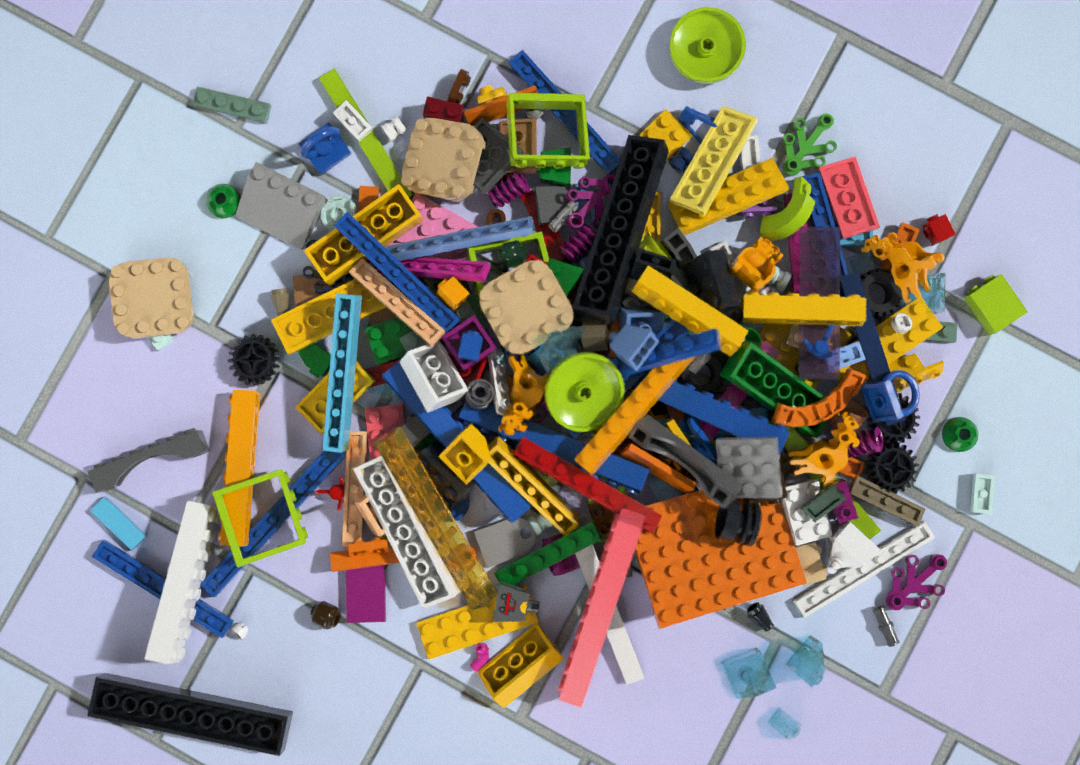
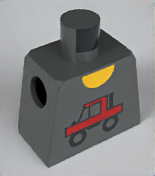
(513, 603)

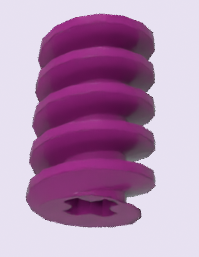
(509, 190)
(578, 243)
(867, 443)

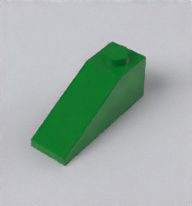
(316, 359)

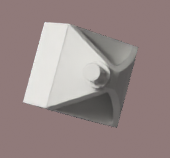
(848, 547)

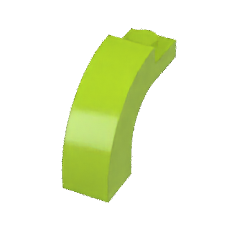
(793, 216)

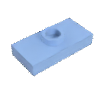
(851, 354)

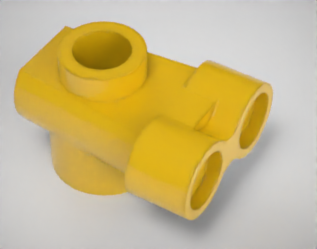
(488, 94)

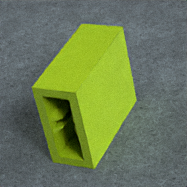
(995, 304)

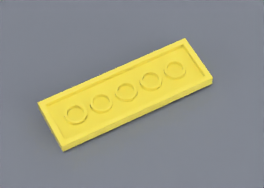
(713, 160)

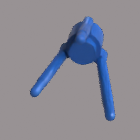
(690, 116)
(821, 347)

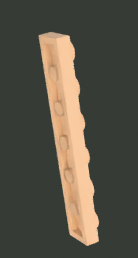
(397, 302)
(353, 490)

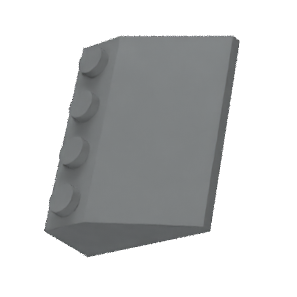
(280, 206)

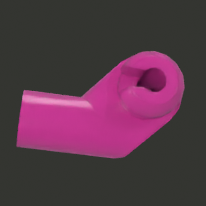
(482, 656)

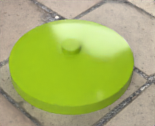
(707, 45)
(584, 391)

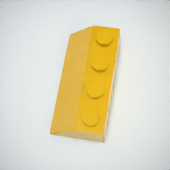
(520, 665)

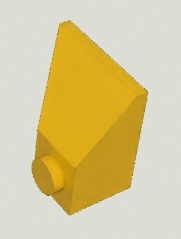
(467, 454)

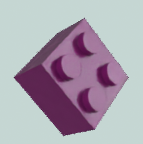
(454, 337)

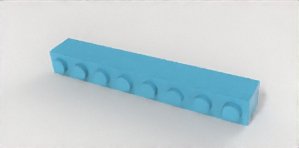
(342, 372)

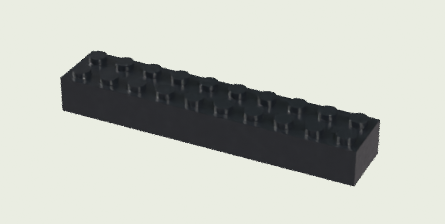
(621, 229)
(190, 714)

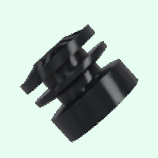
(738, 523)

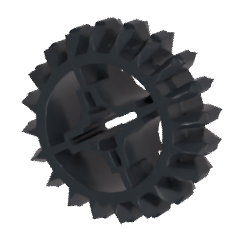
(253, 352)
(900, 434)
(890, 474)

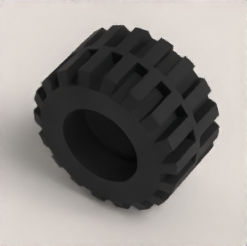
(892, 292)
(715, 381)

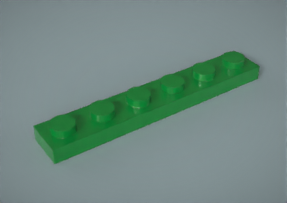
(549, 554)

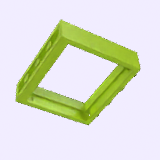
(554, 102)
(471, 254)
(295, 515)

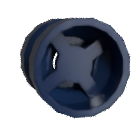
(680, 159)

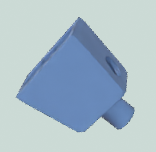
(633, 345)

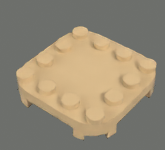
(442, 159)
(151, 298)
(525, 306)

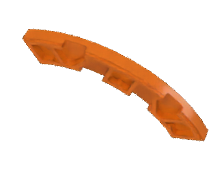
(823, 409)

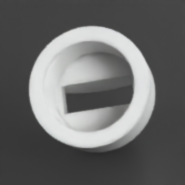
(239, 632)

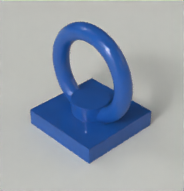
(324, 148)
(882, 398)

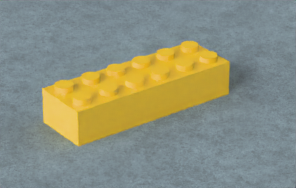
(384, 219)

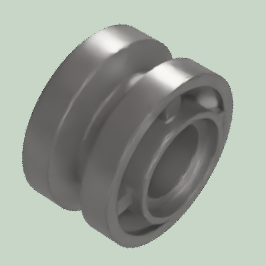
(485, 388)

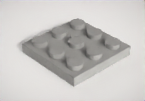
(753, 464)

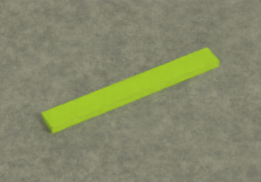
(370, 144)
(863, 522)

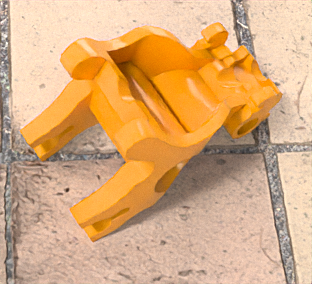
(908, 261)
(756, 265)
(525, 392)
(829, 456)

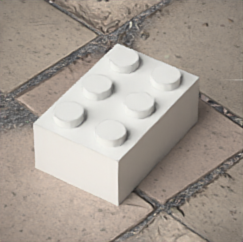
(433, 376)
(800, 524)

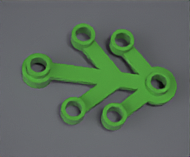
(807, 147)

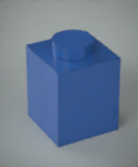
(470, 346)

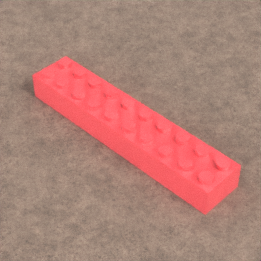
(600, 606)

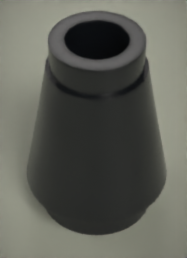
(759, 615)

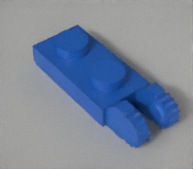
(697, 438)

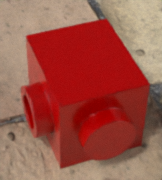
(938, 229)

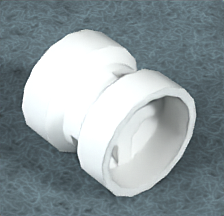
(390, 131)

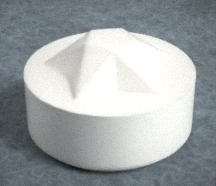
(901, 323)

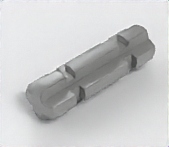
(562, 217)

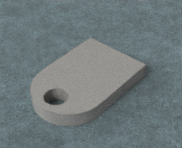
(503, 541)

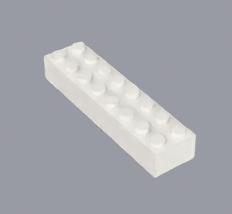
(406, 535)
(183, 583)

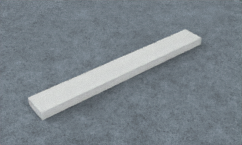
(853, 576)
(616, 632)

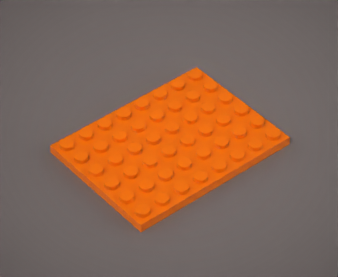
(696, 574)

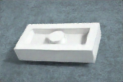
(352, 121)

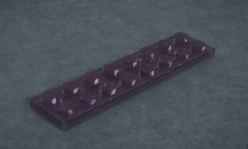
(819, 275)

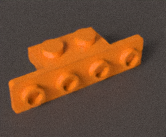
(363, 555)

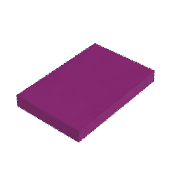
(366, 595)

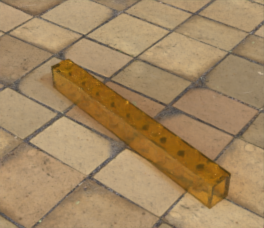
(435, 518)

